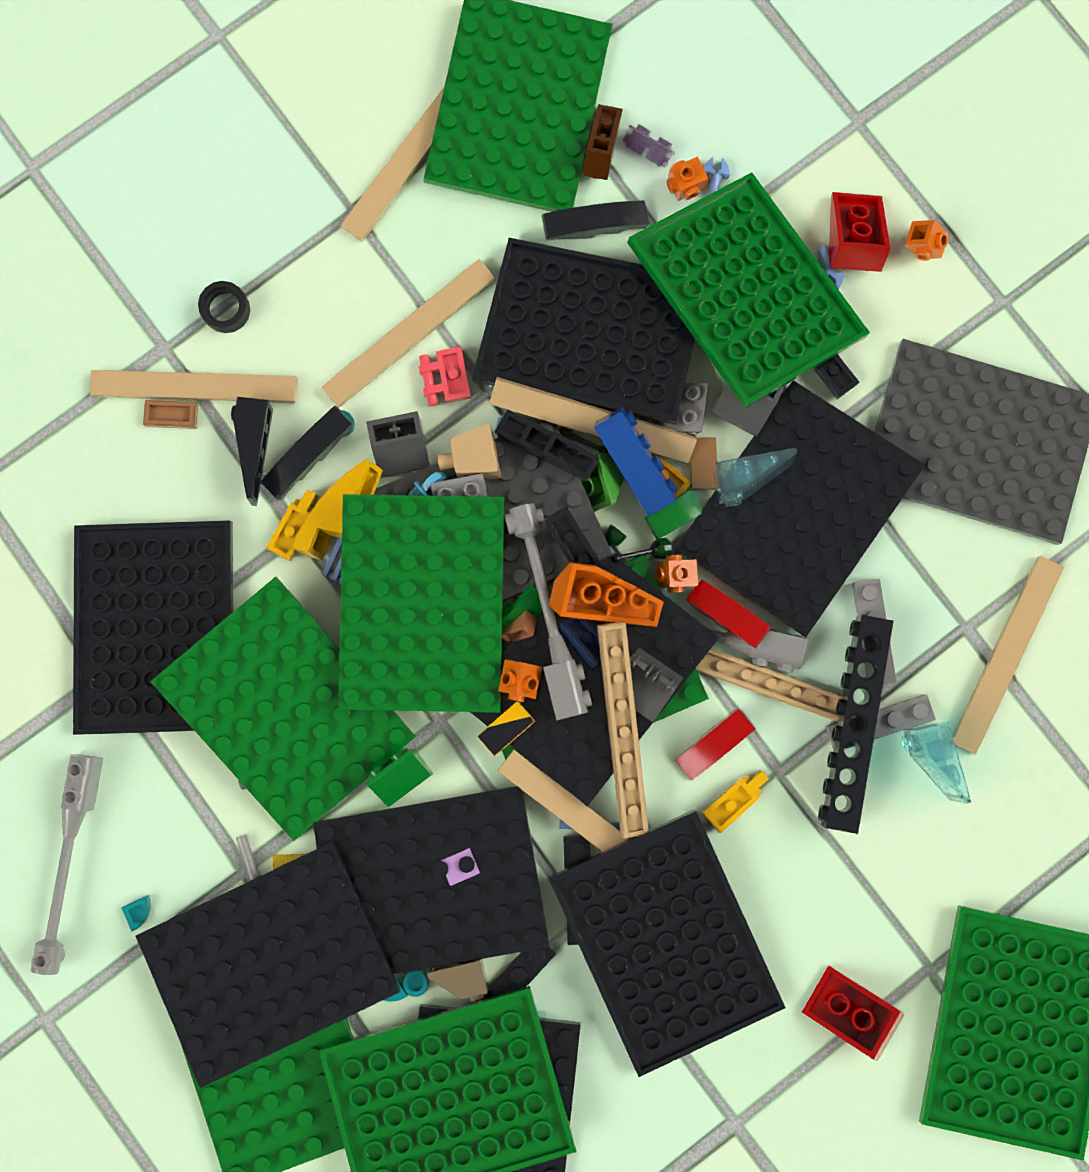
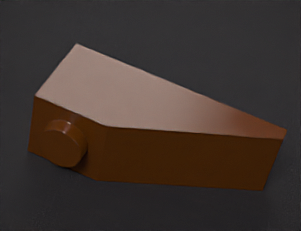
(602, 142)

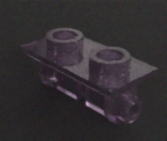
(640, 139)

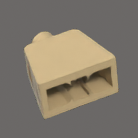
(472, 454)

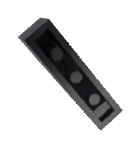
(252, 428)

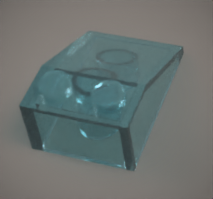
(744, 476)
(936, 754)

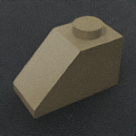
(461, 979)

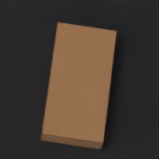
(170, 414)
(703, 464)

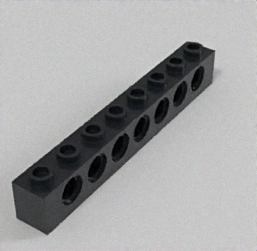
(880, 632)

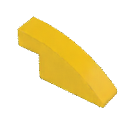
(326, 516)

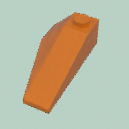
(596, 594)

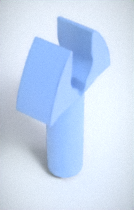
(715, 178)
(824, 257)

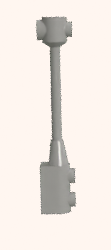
(776, 647)
(563, 675)
(77, 799)

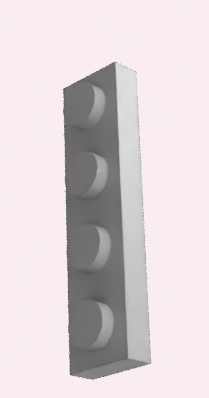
(870, 602)
(895, 718)

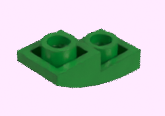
(674, 515)
(528, 601)

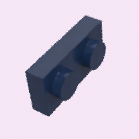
(583, 638)

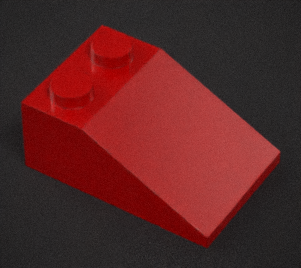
(858, 232)
(853, 1013)

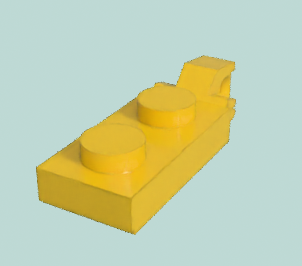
(291, 523)
(735, 801)

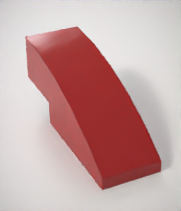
(728, 614)
(714, 744)

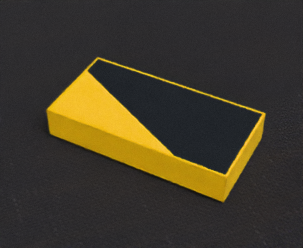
(506, 728)

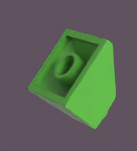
(603, 483)

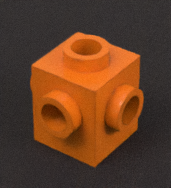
(687, 179)
(926, 239)
(676, 573)
(519, 680)

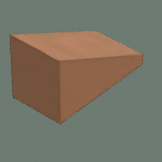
(520, 628)

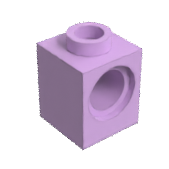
(454, 873)

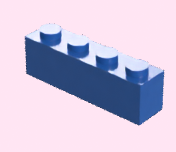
(635, 460)

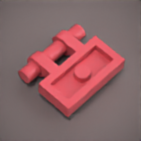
(453, 376)

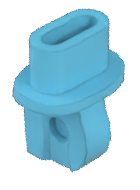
(424, 489)

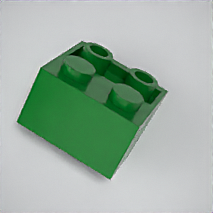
(399, 777)

